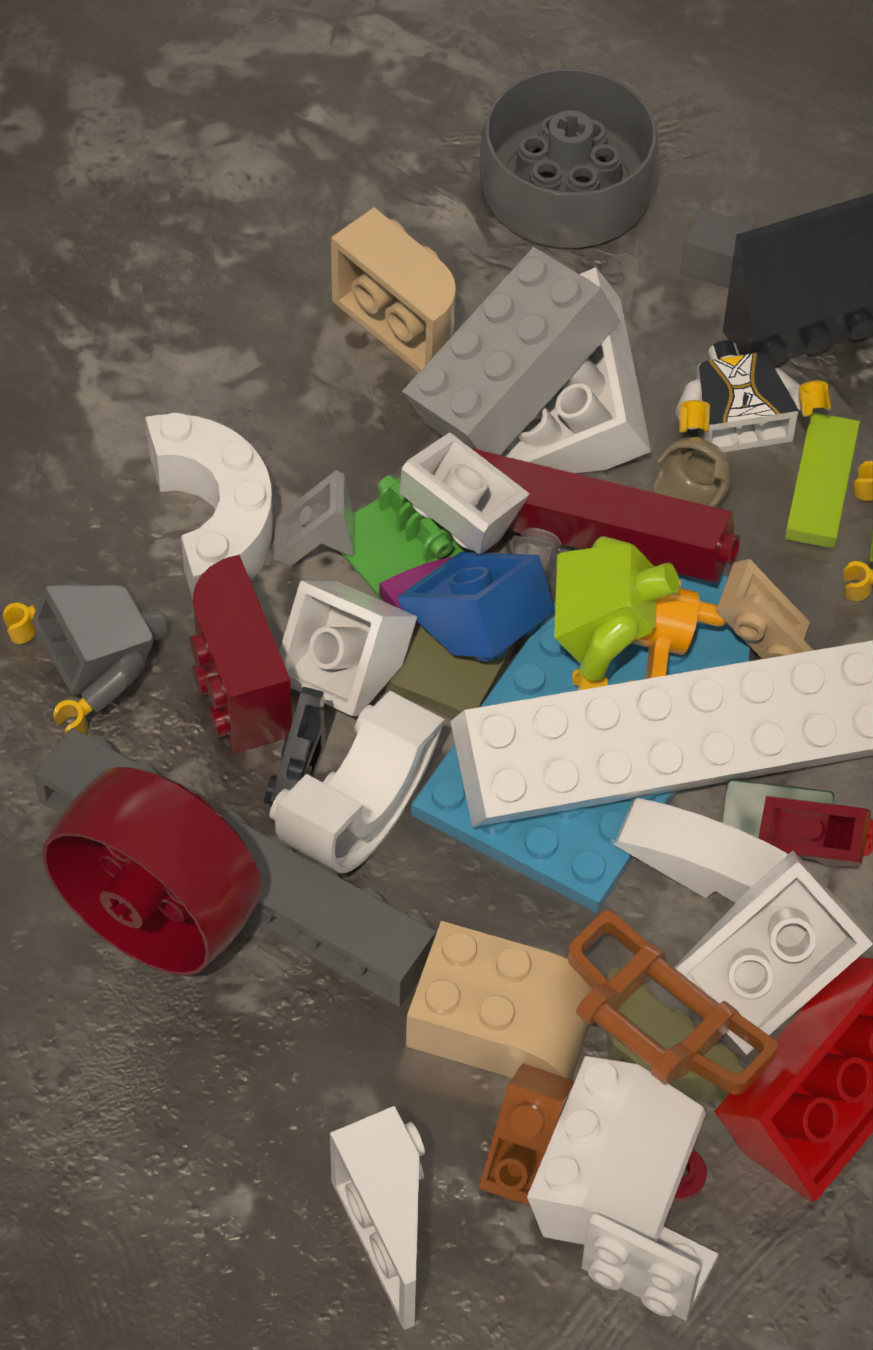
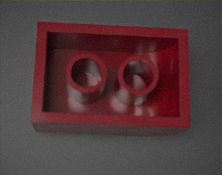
(238, 660)

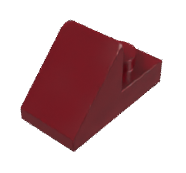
(816, 830)

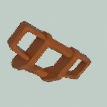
(667, 1065)

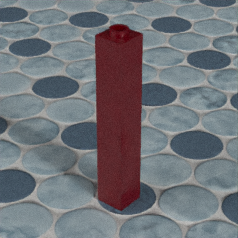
(583, 508)

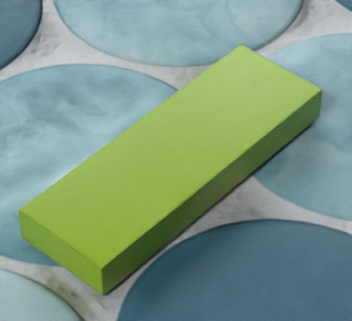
(822, 480)

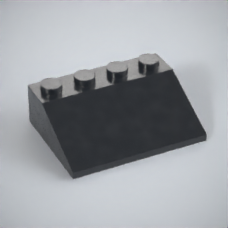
(803, 283)

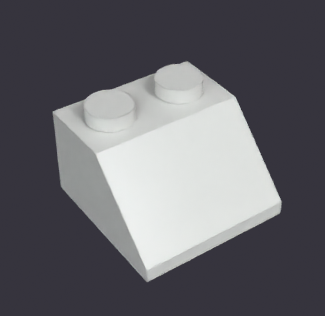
(462, 493)
(344, 643)

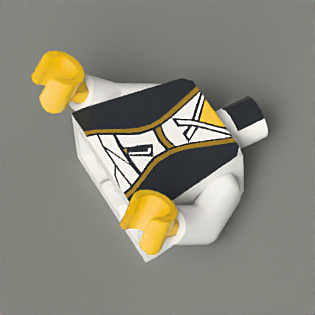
(745, 400)

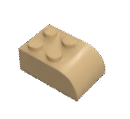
(393, 287)
(497, 1005)

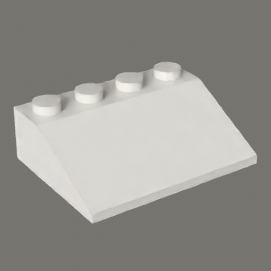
(596, 414)

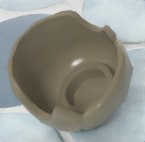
(694, 472)

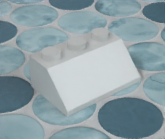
(615, 1152)

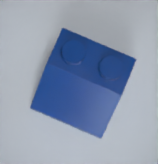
(481, 602)

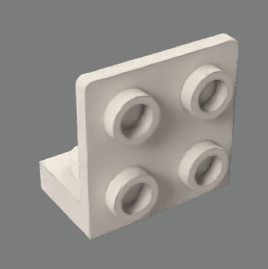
(662, 1273)

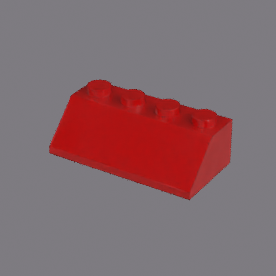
(817, 1094)

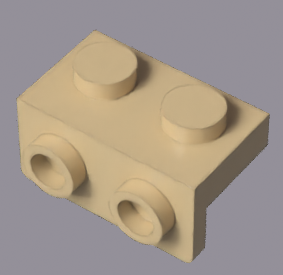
(762, 613)

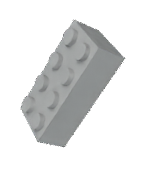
(512, 354)

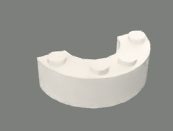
(227, 473)
(361, 802)

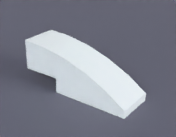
(696, 849)

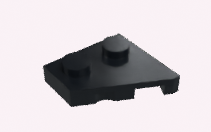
(301, 746)

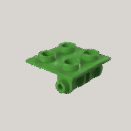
(395, 537)

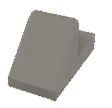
(316, 518)

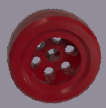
(153, 870)

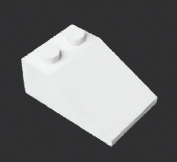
(776, 947)
(378, 1184)

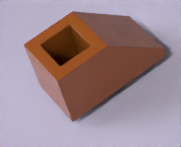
(524, 1131)

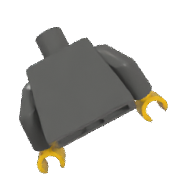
(92, 638)

